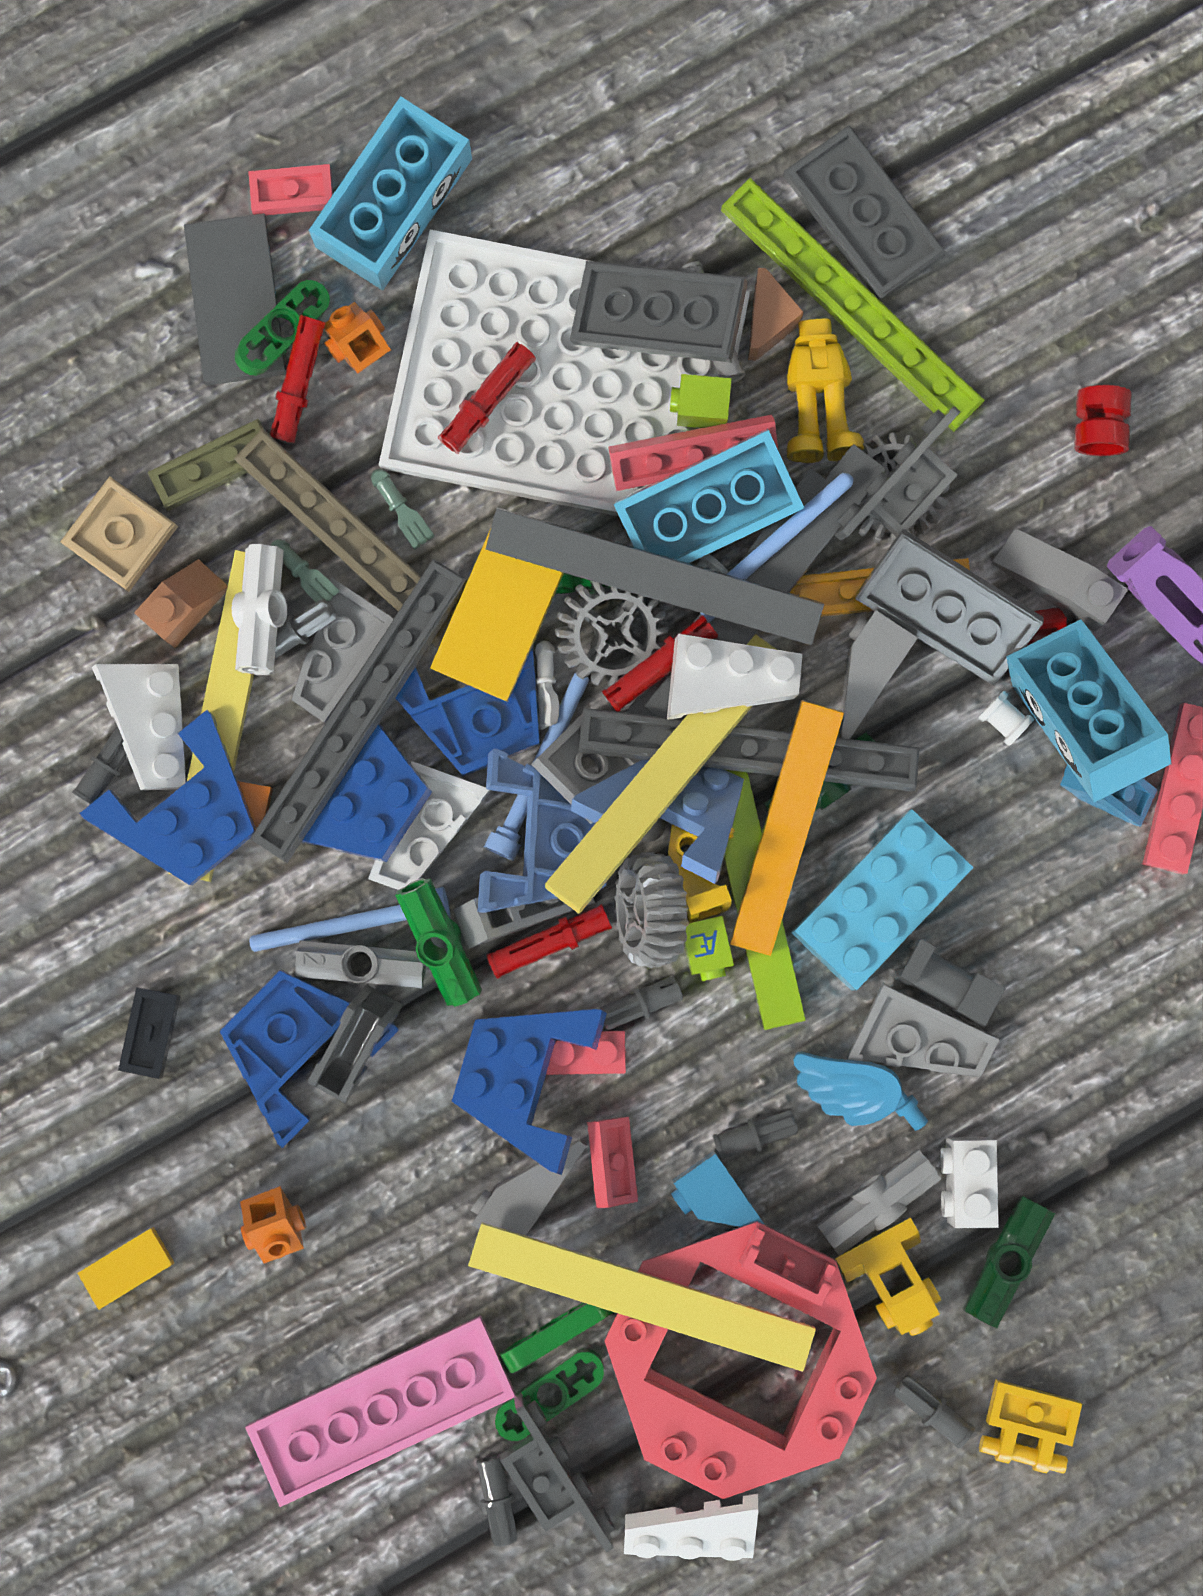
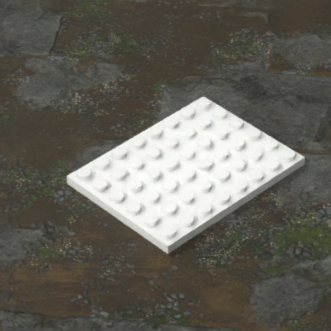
(564, 410)

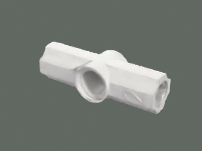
(259, 609)

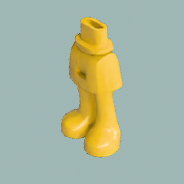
(816, 368)

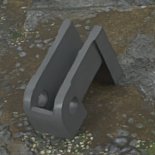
(964, 992)
(360, 1029)

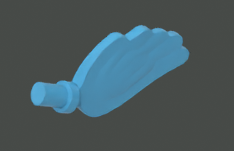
(856, 1090)

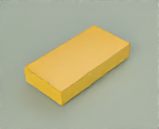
(126, 1268)

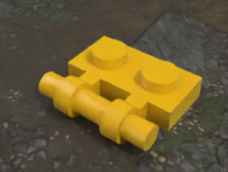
(1034, 1414)

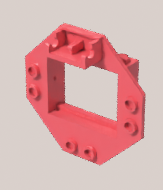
(711, 1441)

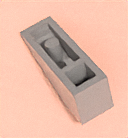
(1060, 579)
(870, 664)
(488, 926)
(524, 1196)

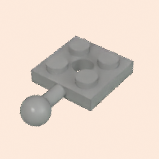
(563, 770)

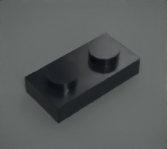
(149, 1033)

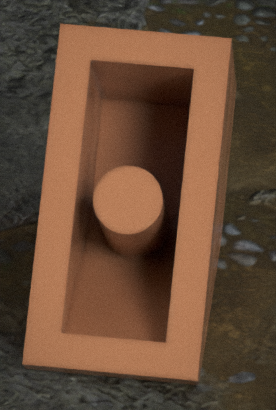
(181, 602)

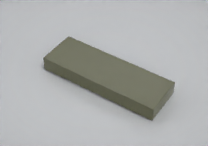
(202, 467)

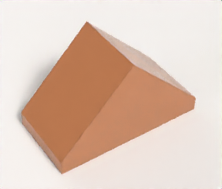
(772, 315)

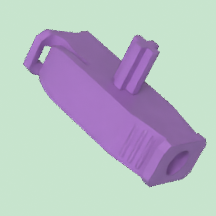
(1163, 587)

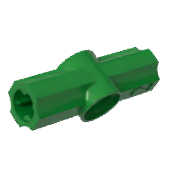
(427, 920)

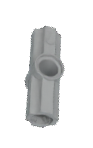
(333, 962)
(879, 1202)

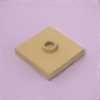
(119, 534)

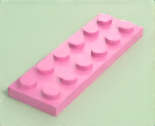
(380, 1411)

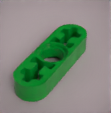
(254, 339)
(552, 1335)
(570, 1367)

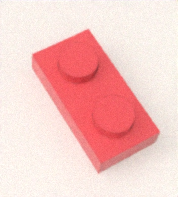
(290, 189)
(575, 1059)
(612, 1162)

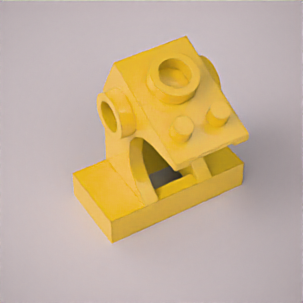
(702, 896)
(909, 1309)

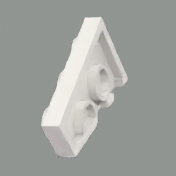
(727, 674)
(149, 718)
(432, 829)
(703, 1533)

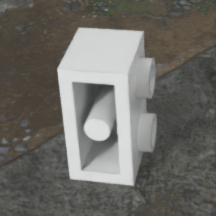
(970, 1182)

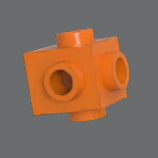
(355, 337)
(272, 1225)

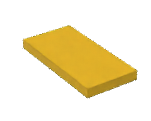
(496, 622)

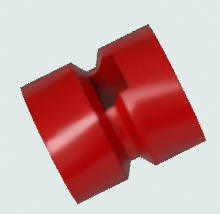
(1103, 417)

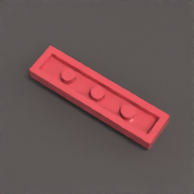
(655, 458)
(1179, 796)

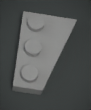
(339, 652)
(917, 1035)

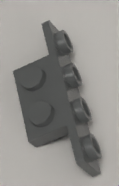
(909, 488)
(546, 1480)

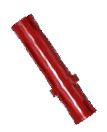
(297, 379)
(477, 409)
(652, 668)
(547, 942)

